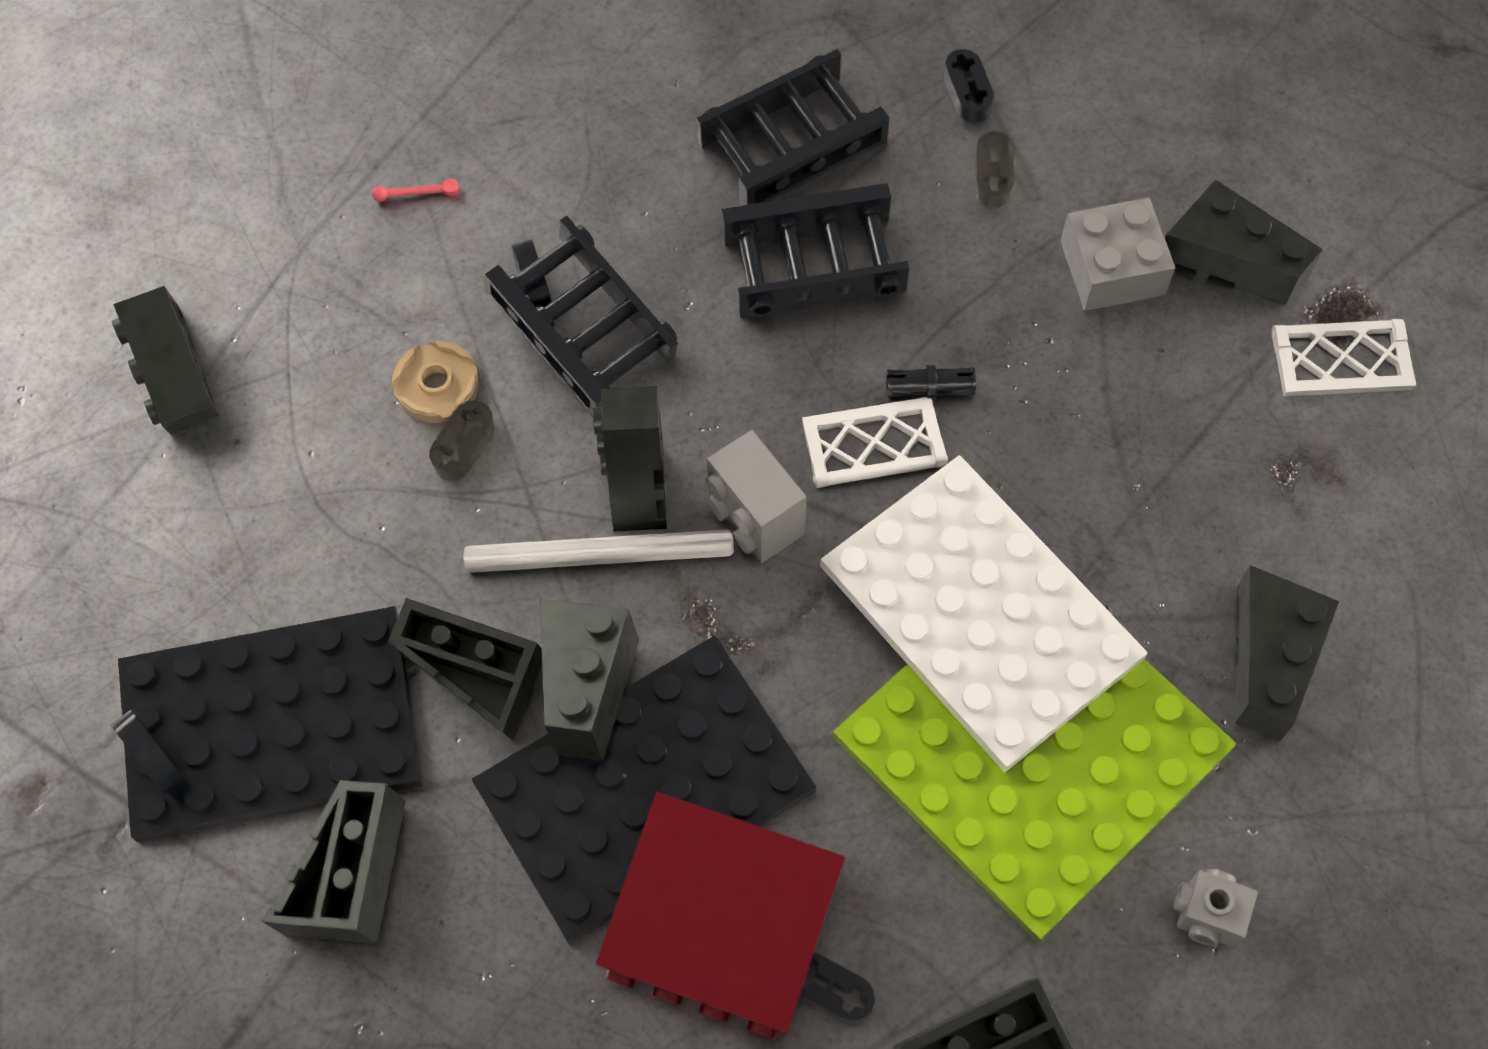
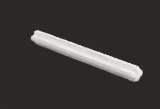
(598, 551)

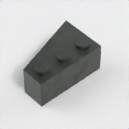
(1242, 245)
(164, 360)
(632, 456)
(1278, 649)
(472, 660)
(584, 673)
(346, 870)
(1010, 1020)

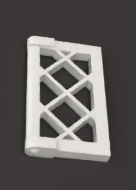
(1326, 383)
(888, 413)

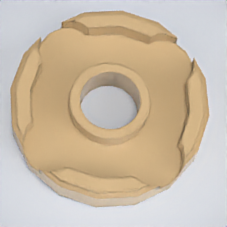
(439, 403)

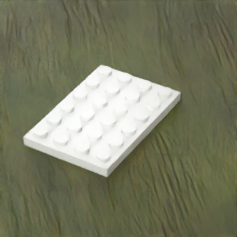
(983, 612)

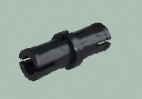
(930, 382)

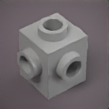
(1215, 908)

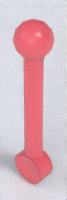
(448, 187)

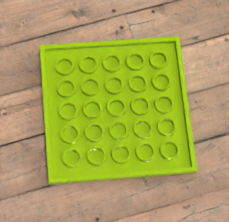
(1060, 812)

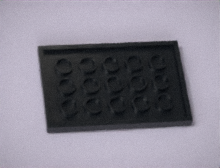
(269, 721)
(677, 732)

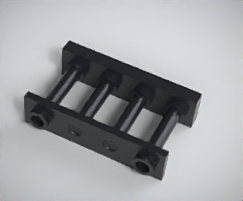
(801, 164)
(810, 214)
(565, 354)

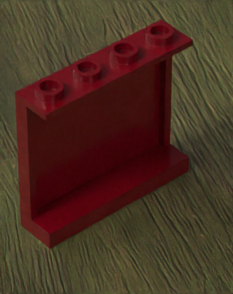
(720, 914)

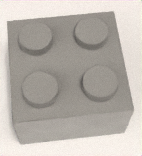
(1117, 254)
(755, 497)

